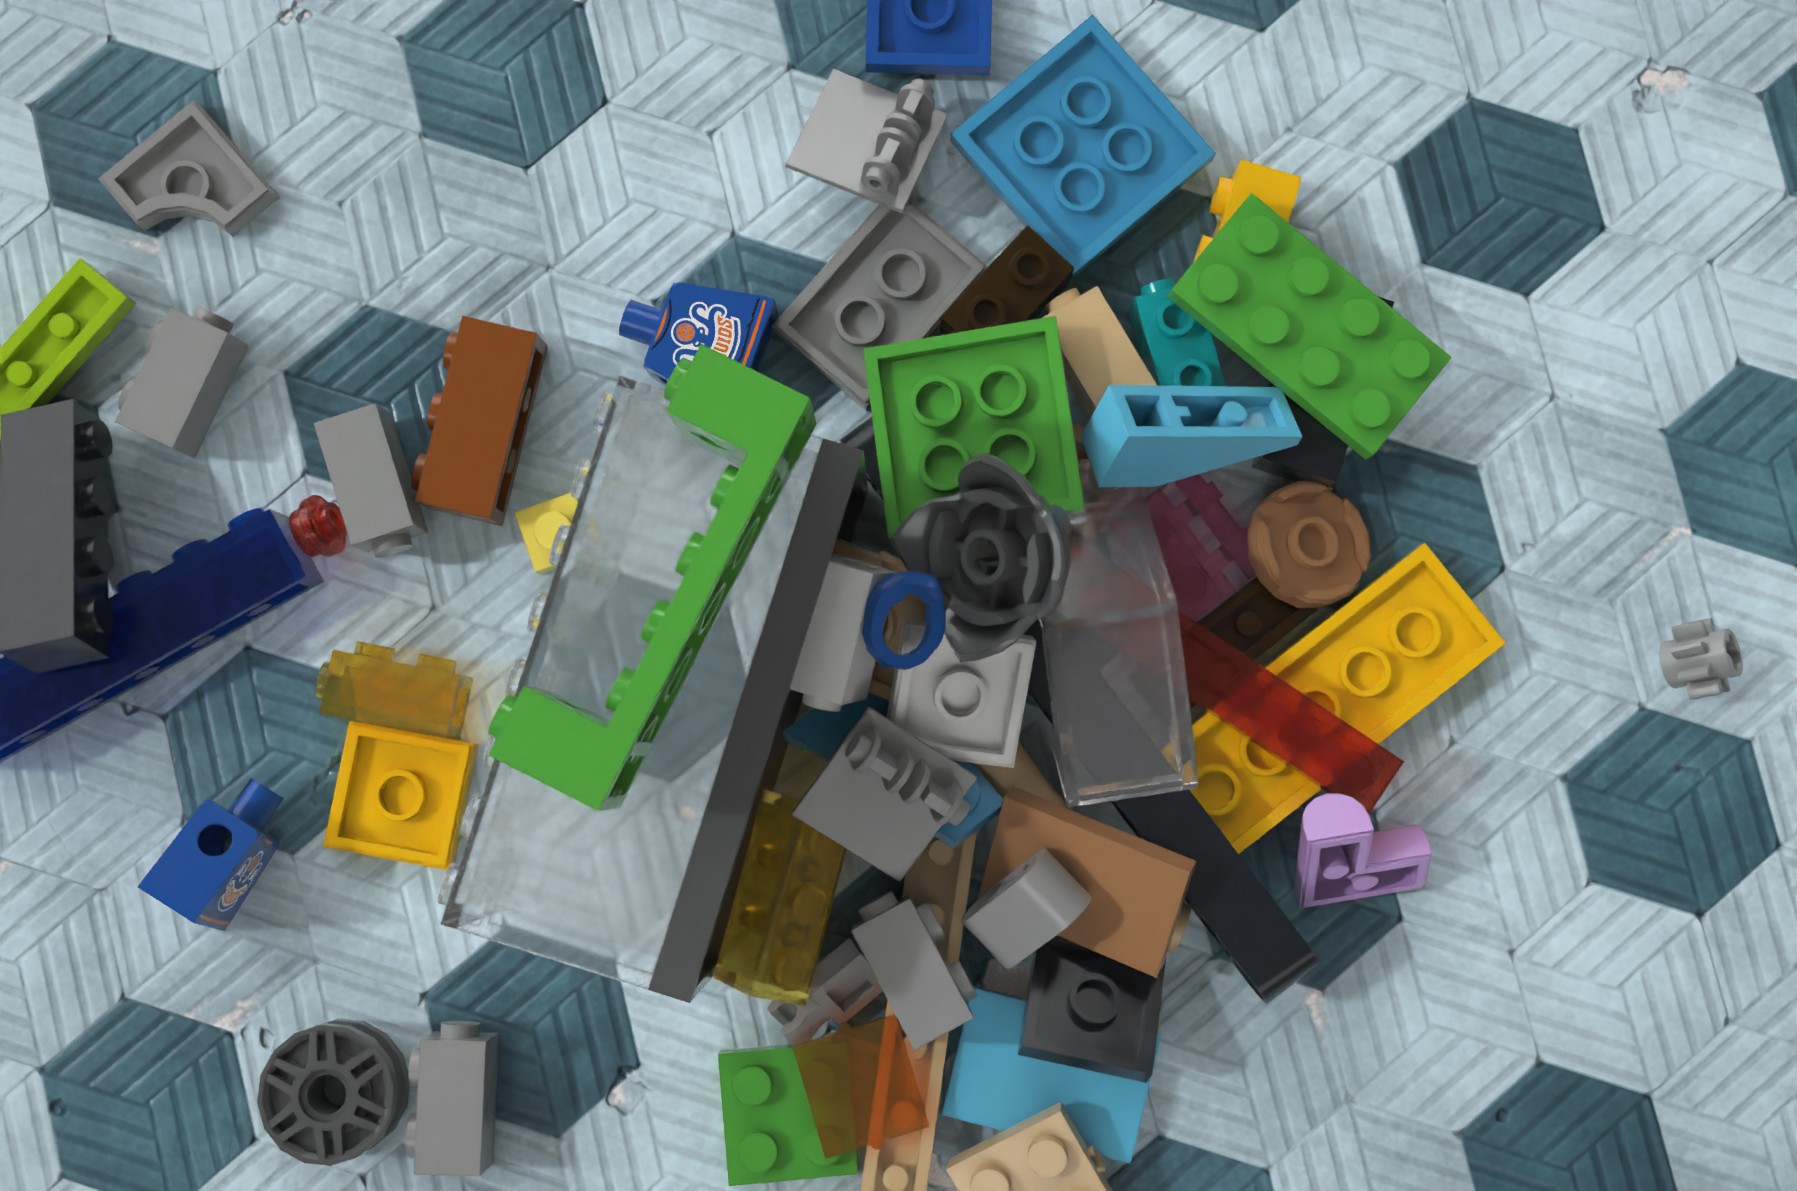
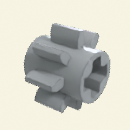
(1701, 658)

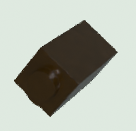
(1011, 287)

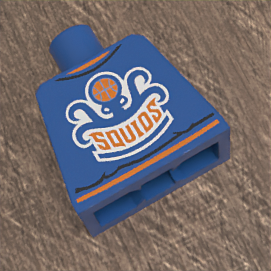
(696, 315)
(197, 875)

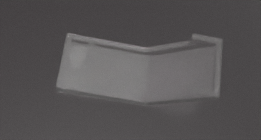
(1117, 658)

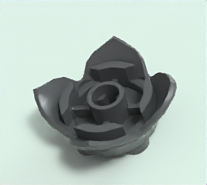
(994, 554)

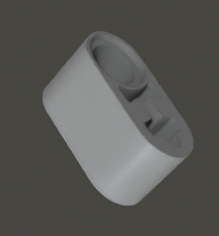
(1026, 909)

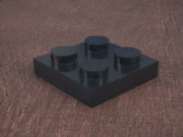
(1090, 1012)

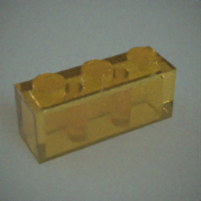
(780, 905)

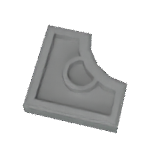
(189, 171)

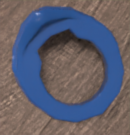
(891, 591)

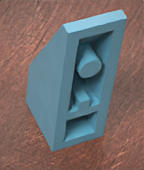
(1181, 431)

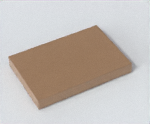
(1131, 881)

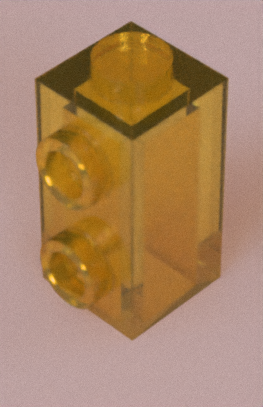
(394, 694)

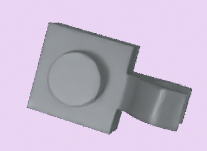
(838, 990)

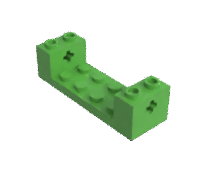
(764, 432)

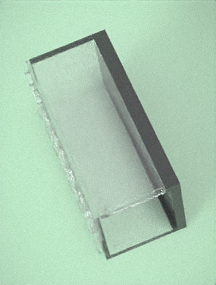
(655, 881)

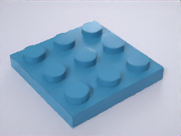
(1082, 145)

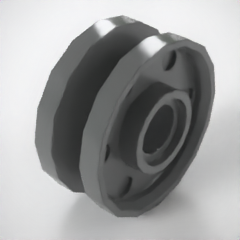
(295, 1101)

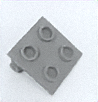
(869, 138)
(885, 794)

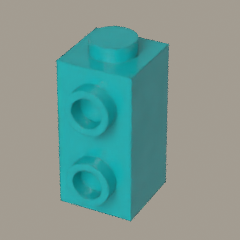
(1171, 341)

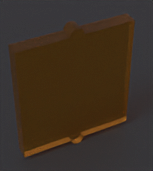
(860, 1086)

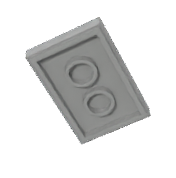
(877, 291)

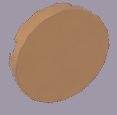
(1308, 545)

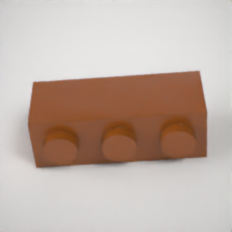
(479, 420)

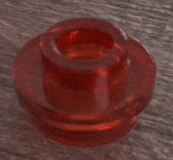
(318, 527)

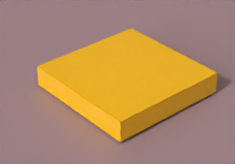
(400, 795)

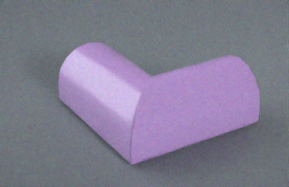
(1348, 861)

